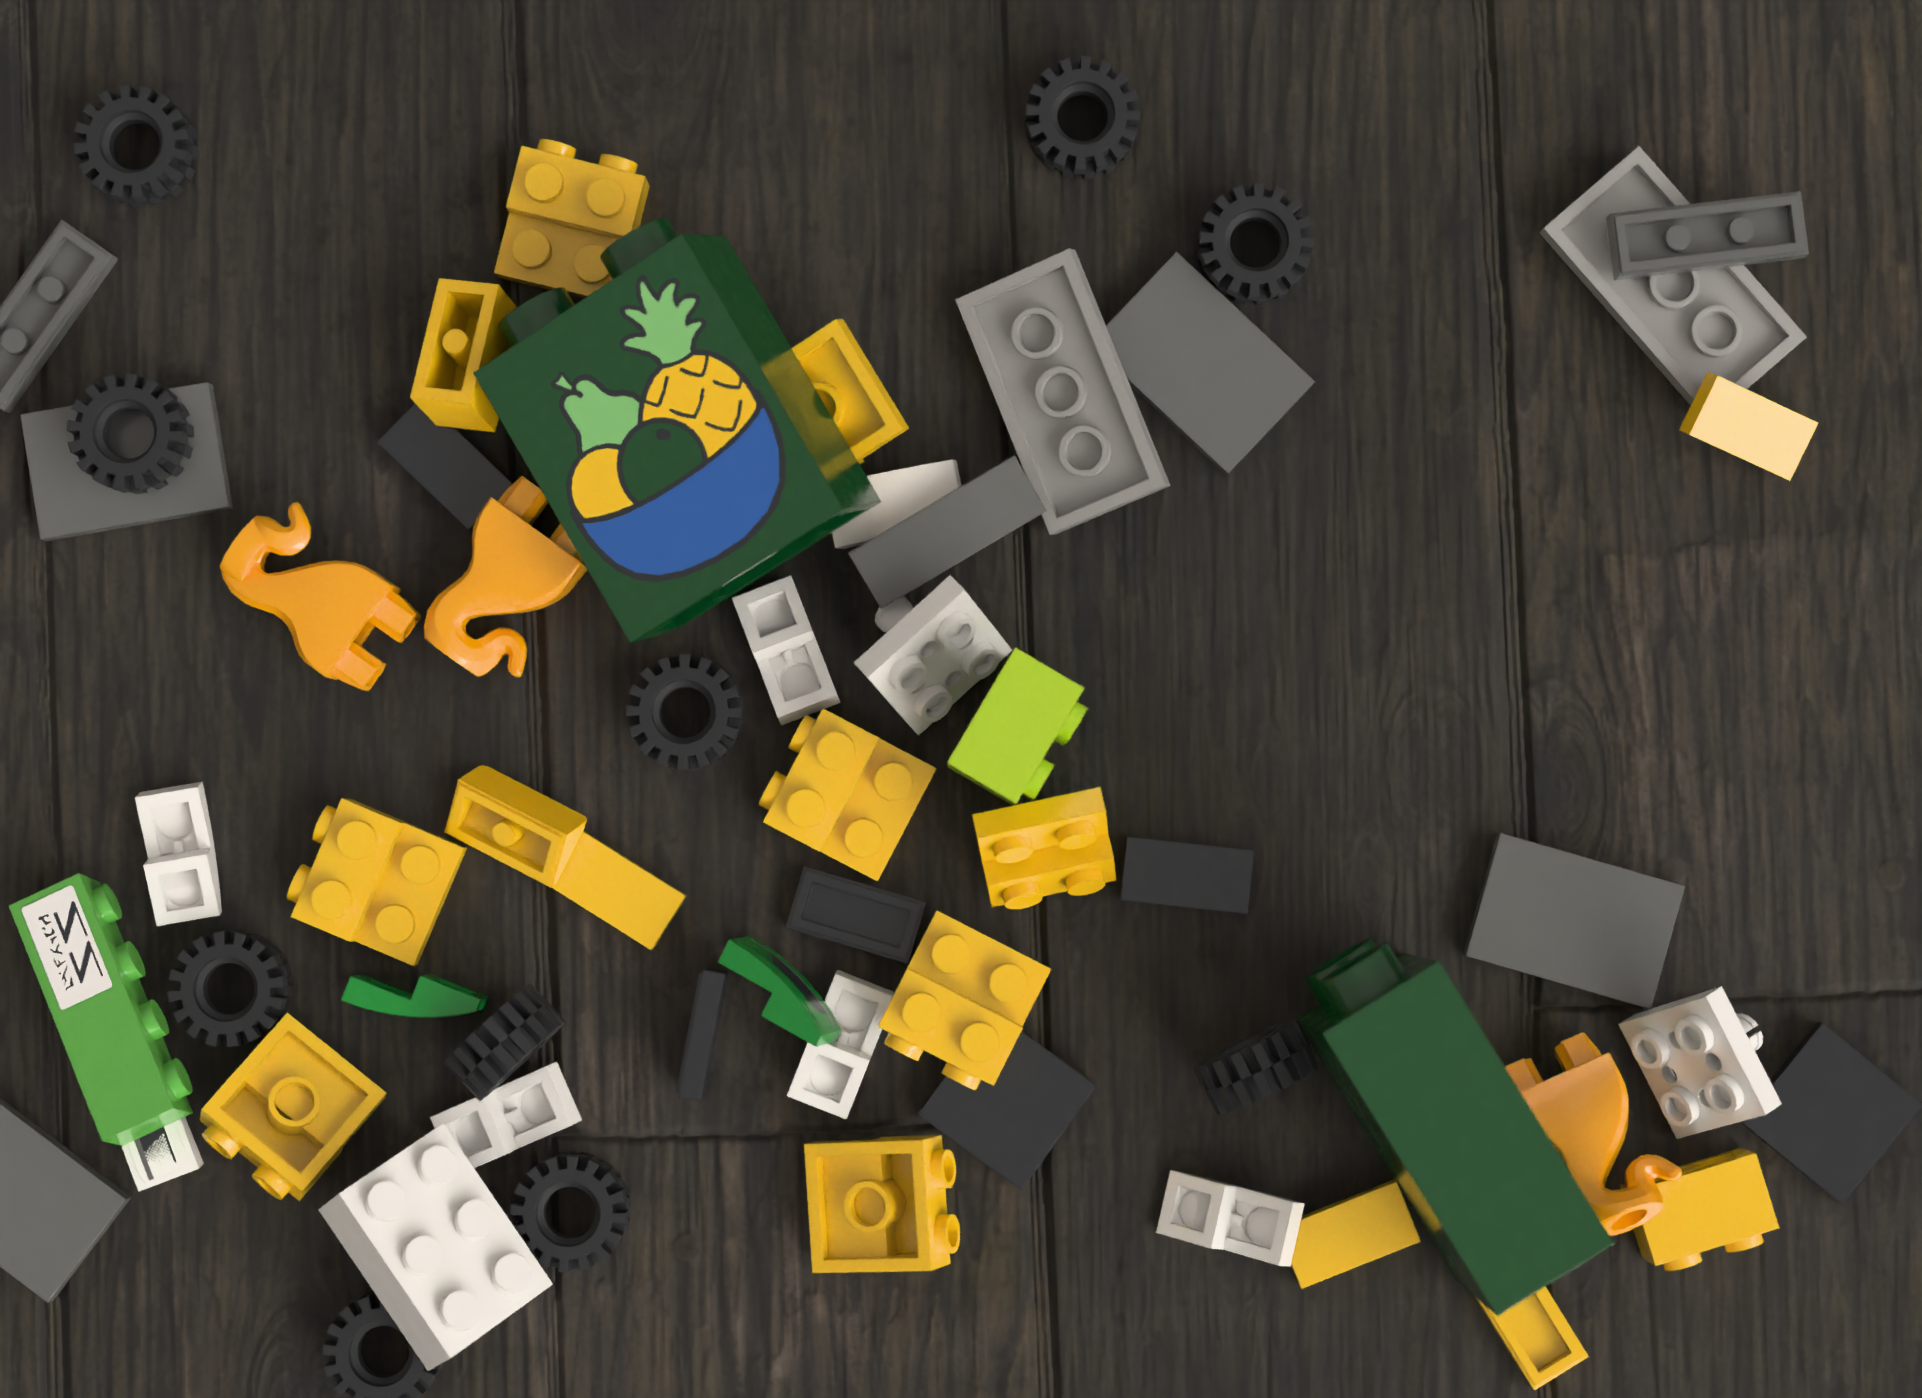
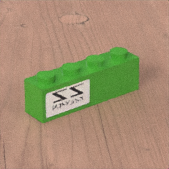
(102, 1009)

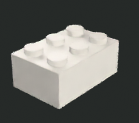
(435, 1247)

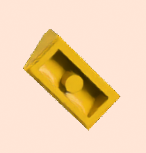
(514, 824)

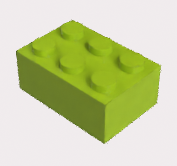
(1016, 728)

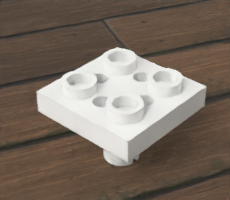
(931, 653)
(1712, 1058)

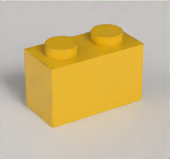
(458, 342)
(1708, 1207)

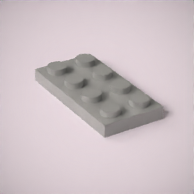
(1682, 320)
(1062, 391)

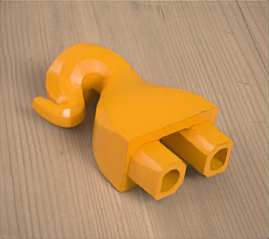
(508, 574)
(323, 604)
(1587, 1124)

